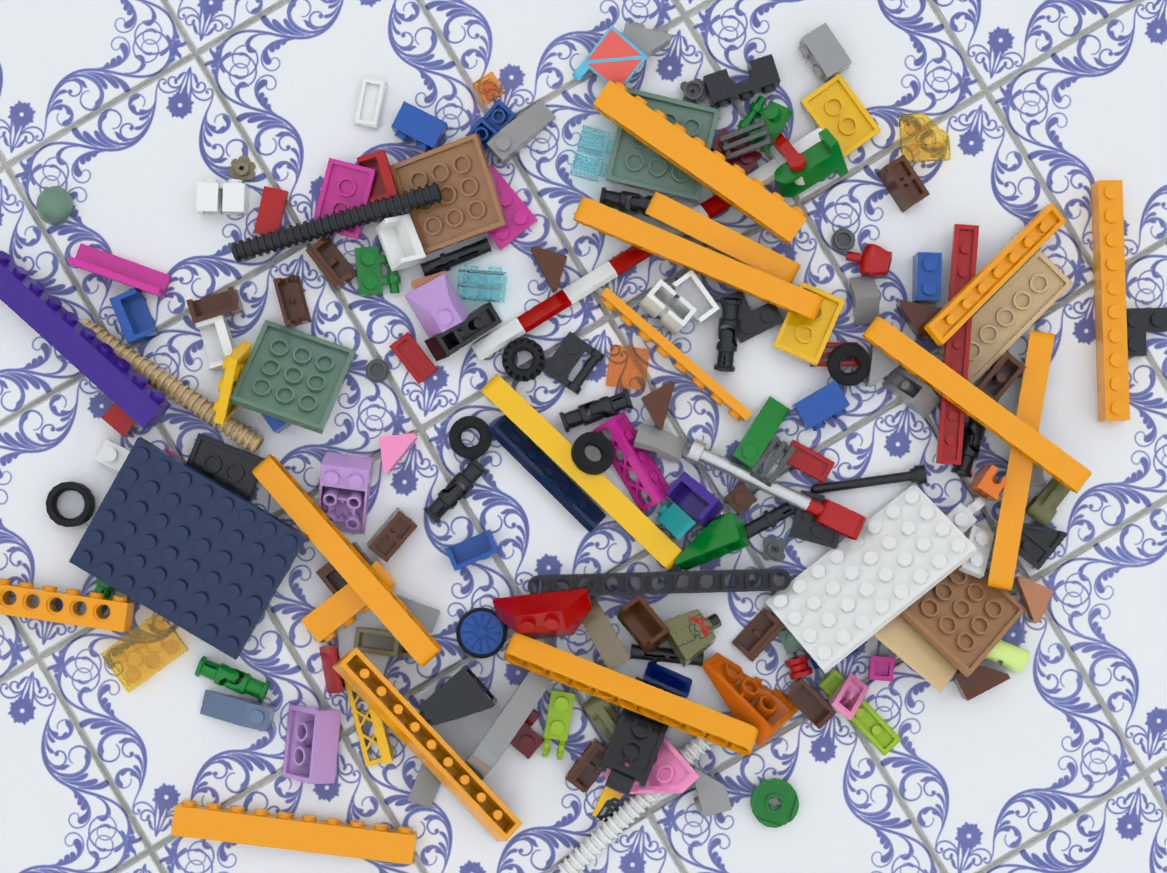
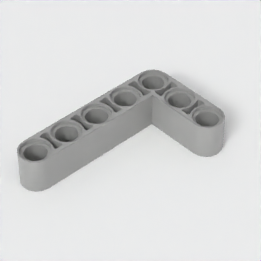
(507, 724)

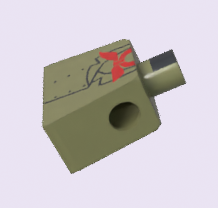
(691, 634)

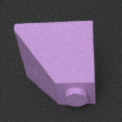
(437, 305)

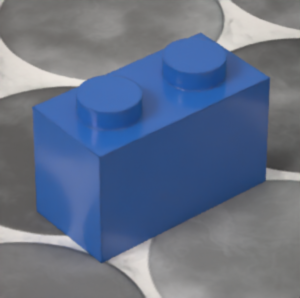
(419, 127)
(926, 277)
(821, 405)

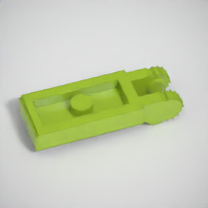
(558, 720)

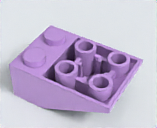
(345, 490)

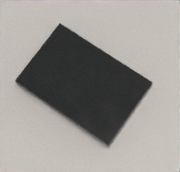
(225, 464)

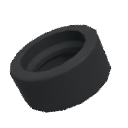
(51, 504)

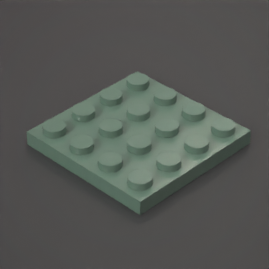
(644, 169)
(293, 376)

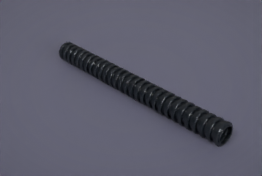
(336, 222)

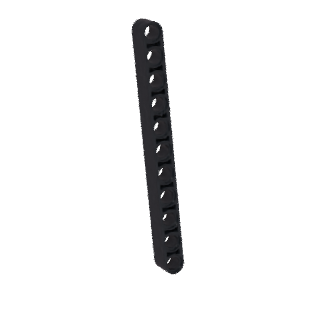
(670, 581)

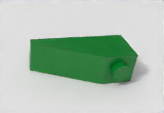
(760, 433)
(716, 540)

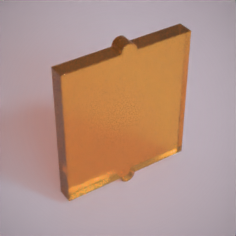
(627, 367)

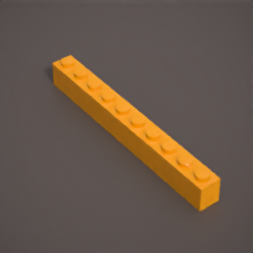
(699, 162)
(1110, 301)
(427, 745)
(294, 833)

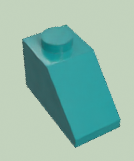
(674, 520)

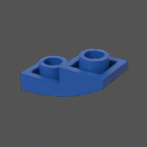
(492, 122)

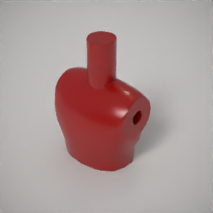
(873, 260)

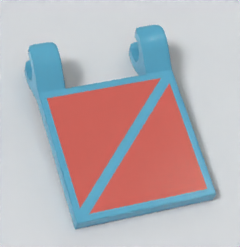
(612, 58)

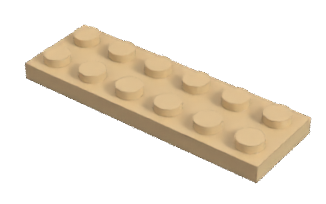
(1012, 312)

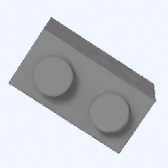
(824, 53)

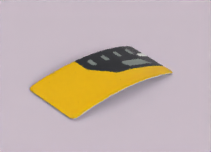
(607, 804)

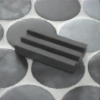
(728, 146)
(782, 446)

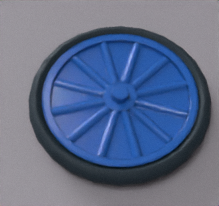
(481, 633)

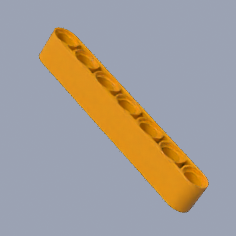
(721, 238)

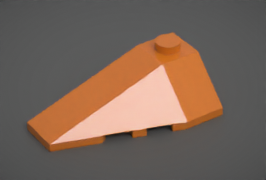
(748, 698)

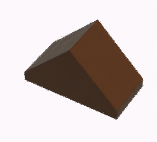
(551, 265)
(658, 403)

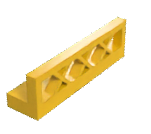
(380, 729)

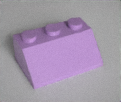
(311, 744)

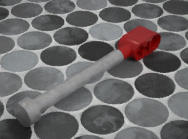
(828, 513)

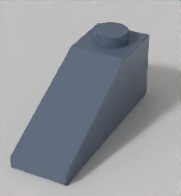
(238, 710)

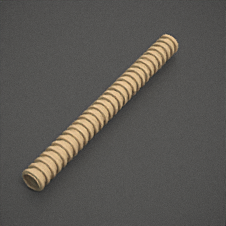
(179, 392)

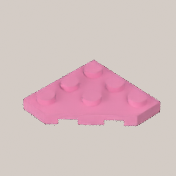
(668, 775)

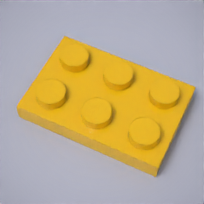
(842, 113)
(808, 338)
(233, 368)

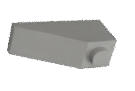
(520, 132)

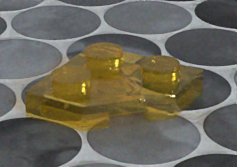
(922, 139)

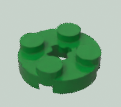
(781, 814)

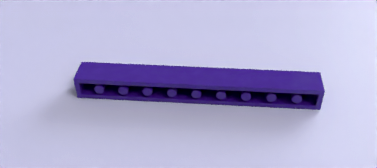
(80, 345)

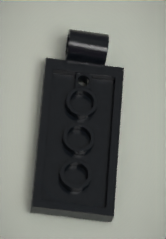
(636, 742)

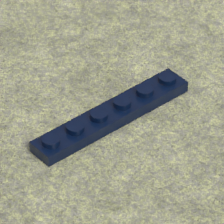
(547, 473)

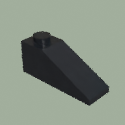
(453, 339)

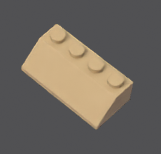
(917, 652)

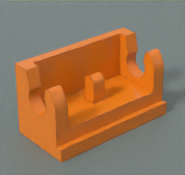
(986, 485)

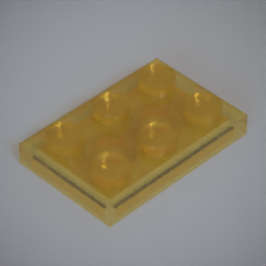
(144, 652)

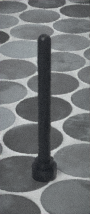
(915, 474)

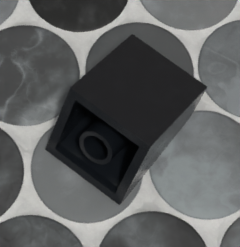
(457, 698)

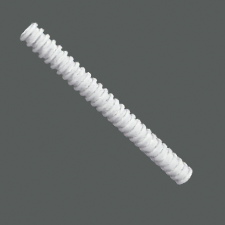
(622, 817)

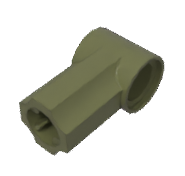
(1043, 507)
(602, 713)

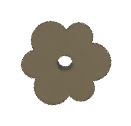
(247, 173)

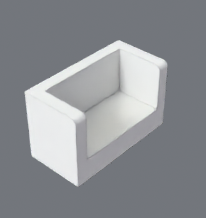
(400, 242)
(696, 294)
(216, 339)

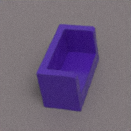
(694, 499)

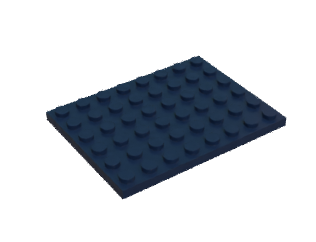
(188, 548)

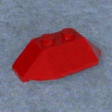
(544, 613)

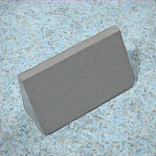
(424, 788)

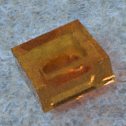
(488, 88)

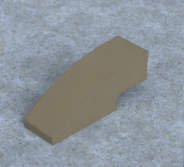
(604, 636)
(379, 642)

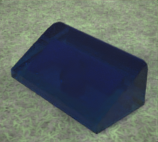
(667, 679)

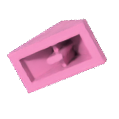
(394, 448)
(849, 696)

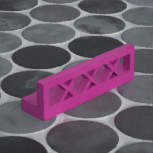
(121, 270)
(636, 459)

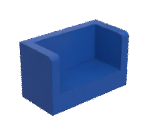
(134, 316)
(472, 550)

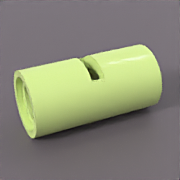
(1009, 656)

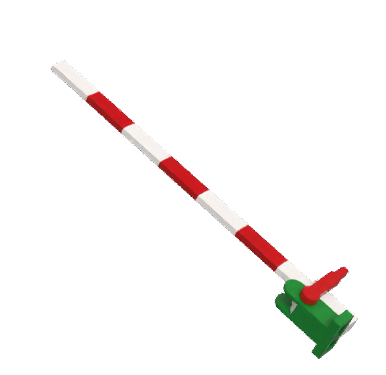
(793, 167)

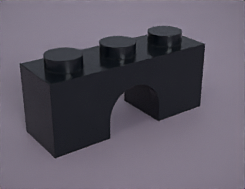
(722, 90)

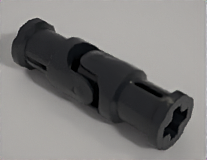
(617, 200)
(728, 336)
(600, 408)
(970, 447)
(453, 492)

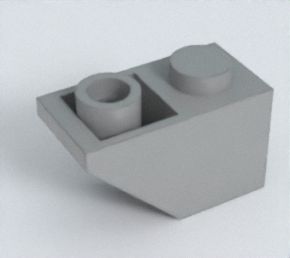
(646, 39)
(711, 794)

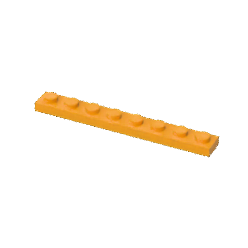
(994, 274)
(666, 348)

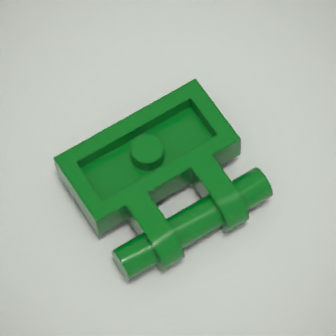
(774, 115)
(369, 272)

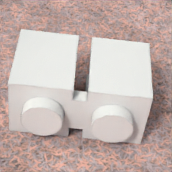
(210, 197)
(673, 316)

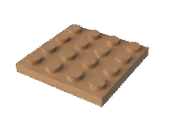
(467, 191)
(964, 618)

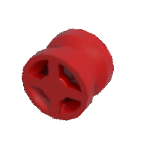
(798, 666)

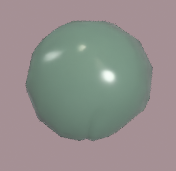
(54, 205)

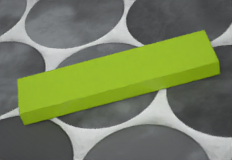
(865, 718)

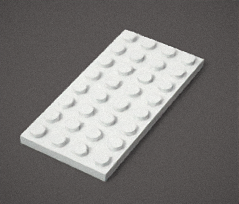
(872, 579)

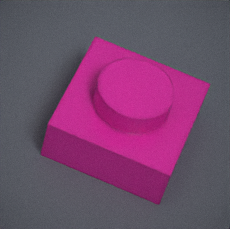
(881, 668)

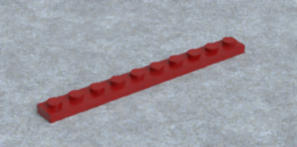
(958, 345)

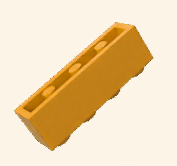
(341, 609)

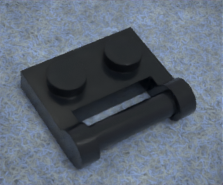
(567, 357)

